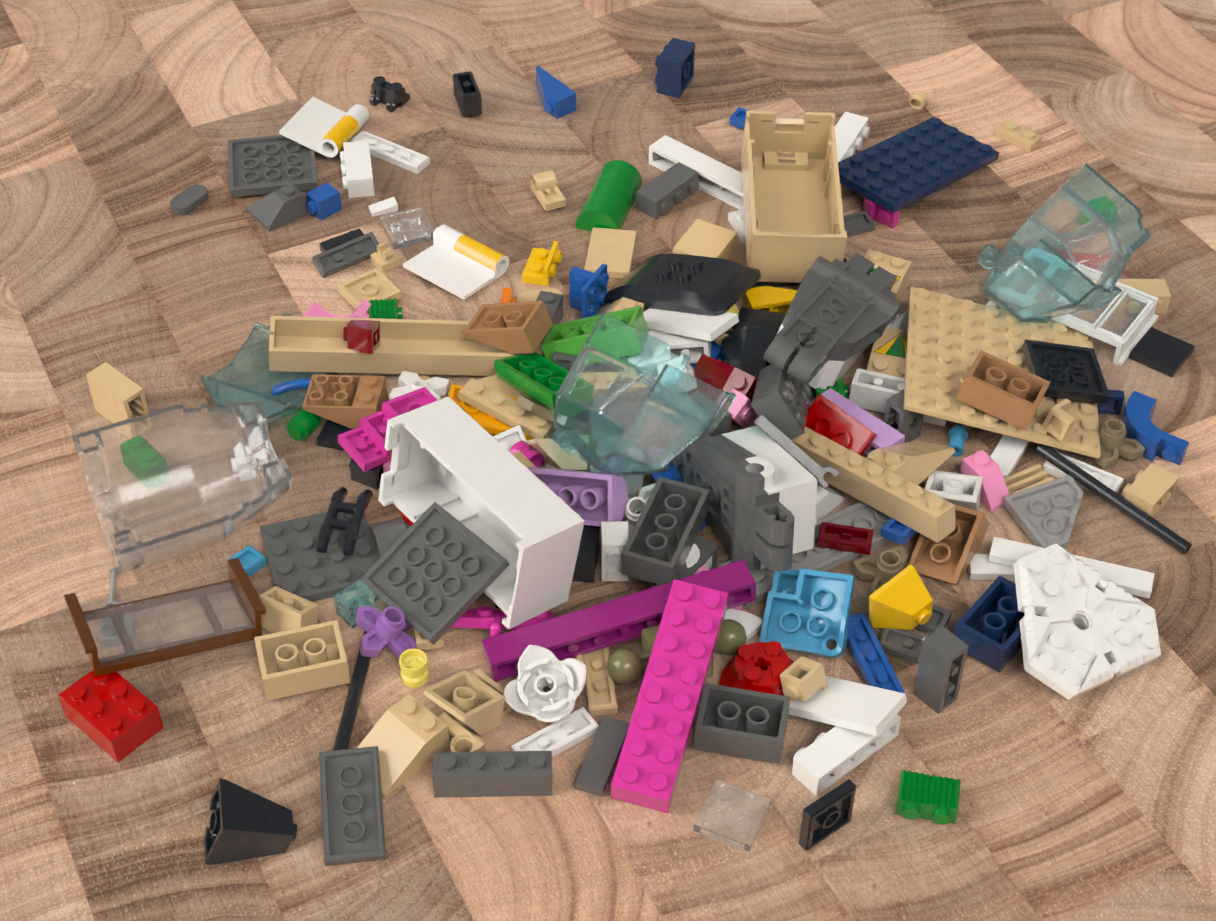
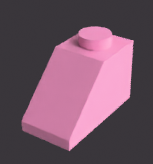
(993, 483)

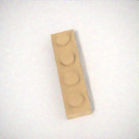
(504, 409)

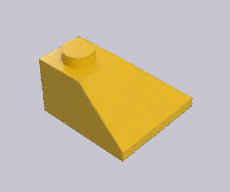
(901, 602)

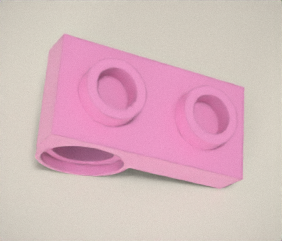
(742, 411)

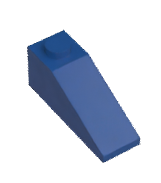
(555, 96)

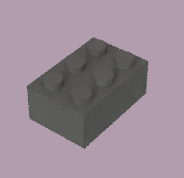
(742, 723)

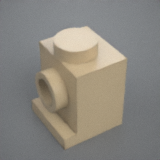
(803, 679)

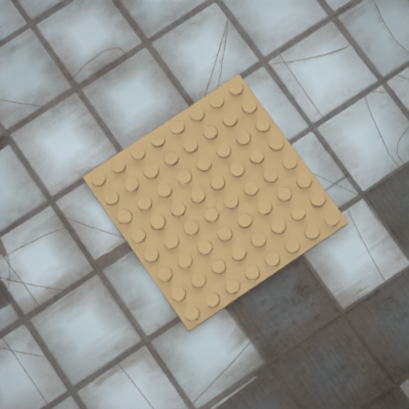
(943, 345)

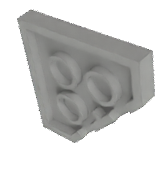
(1046, 511)

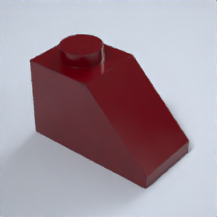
(362, 335)

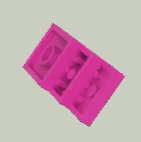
(367, 442)

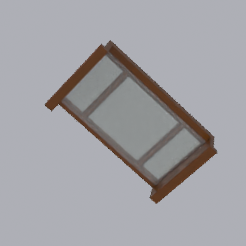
(169, 623)

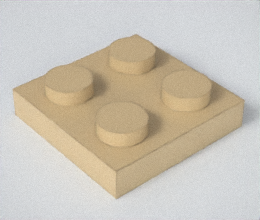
(368, 286)

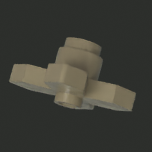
(1115, 444)
(883, 569)

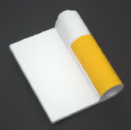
(324, 126)
(458, 263)

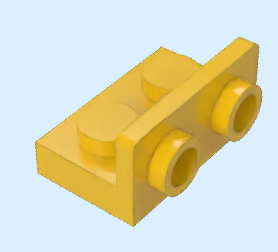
(542, 265)

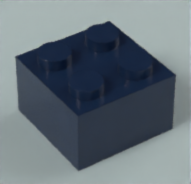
(675, 67)

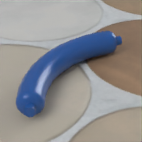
(290, 385)

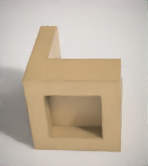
(1059, 422)

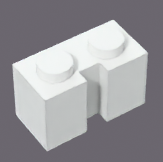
(613, 540)

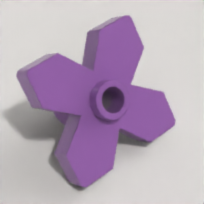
(384, 630)

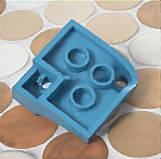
(808, 611)

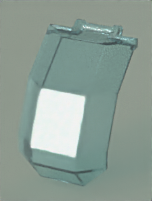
(251, 381)

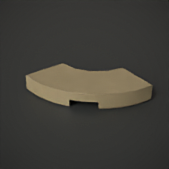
(534, 407)

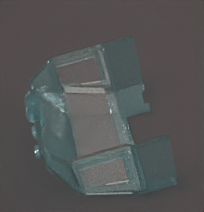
(1065, 252)
(632, 403)

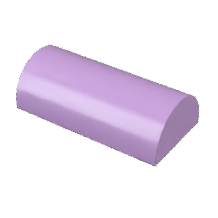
(589, 494)

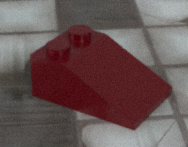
(725, 377)

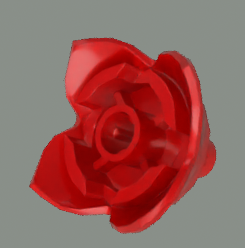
(757, 668)

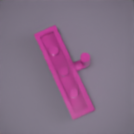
(491, 619)

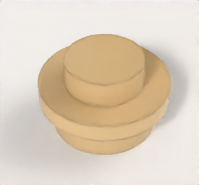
(918, 100)

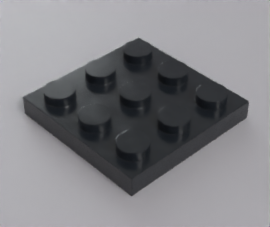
(1070, 369)

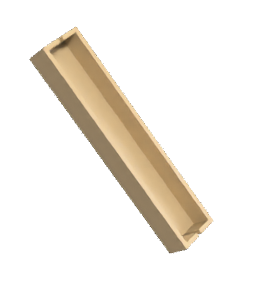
(405, 345)

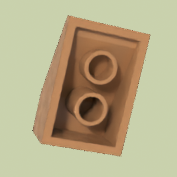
(510, 326)
(952, 555)

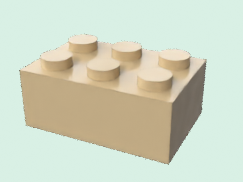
(302, 660)

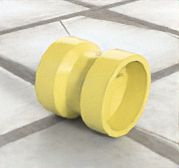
(413, 668)

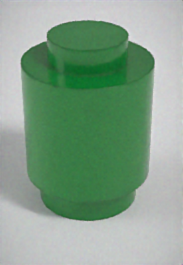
(303, 425)

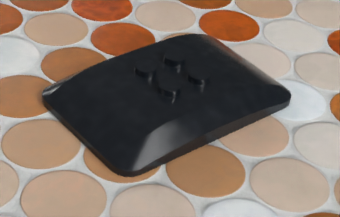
(686, 283)

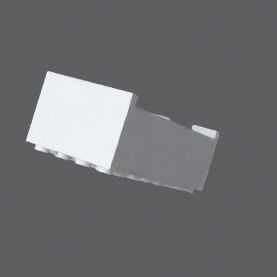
(465, 470)

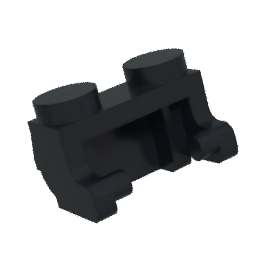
(388, 93)

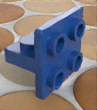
(588, 290)

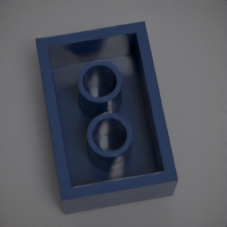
(993, 625)

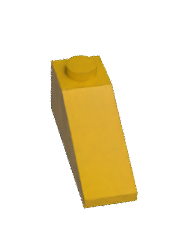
(769, 299)

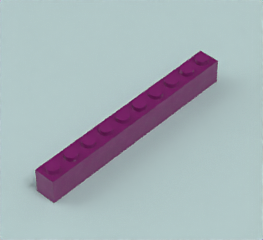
(609, 621)

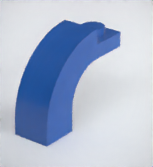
(1140, 427)

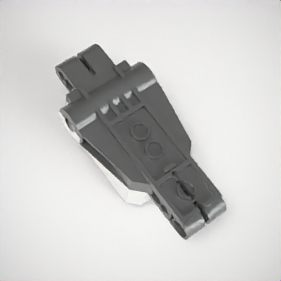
(833, 319)
(757, 496)

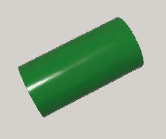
(610, 197)
(532, 376)

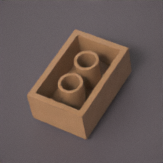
(1003, 390)

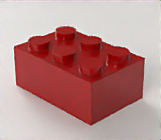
(111, 713)

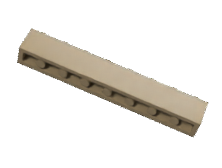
(880, 487)

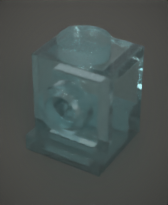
(351, 598)

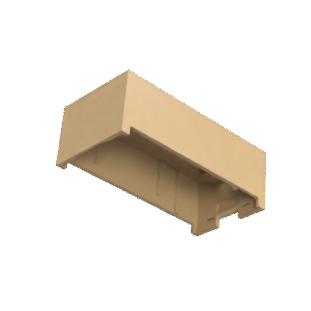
(791, 208)

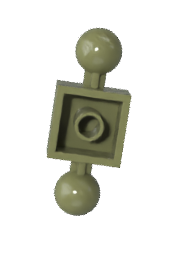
(626, 665)

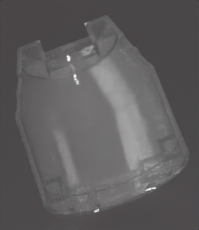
(179, 479)

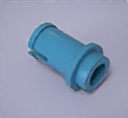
(958, 435)

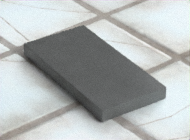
(352, 806)

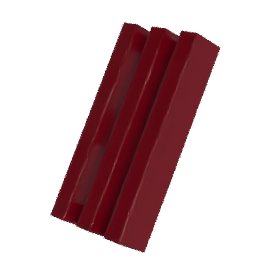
(846, 538)

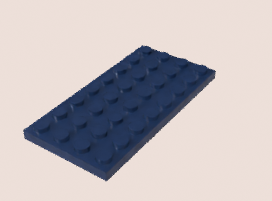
(914, 164)

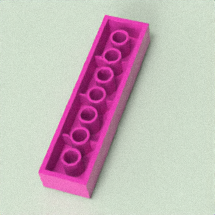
(669, 697)

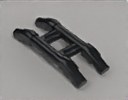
(351, 526)

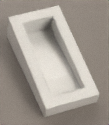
(383, 207)

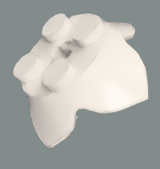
(541, 668)

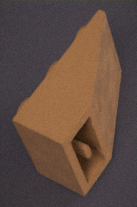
(345, 397)

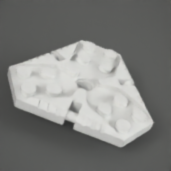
(1080, 630)

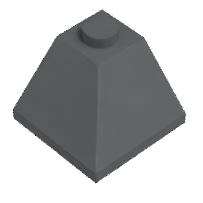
(278, 207)

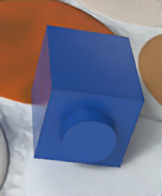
(323, 201)

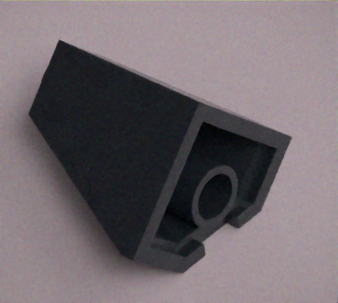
(747, 349)
(245, 826)

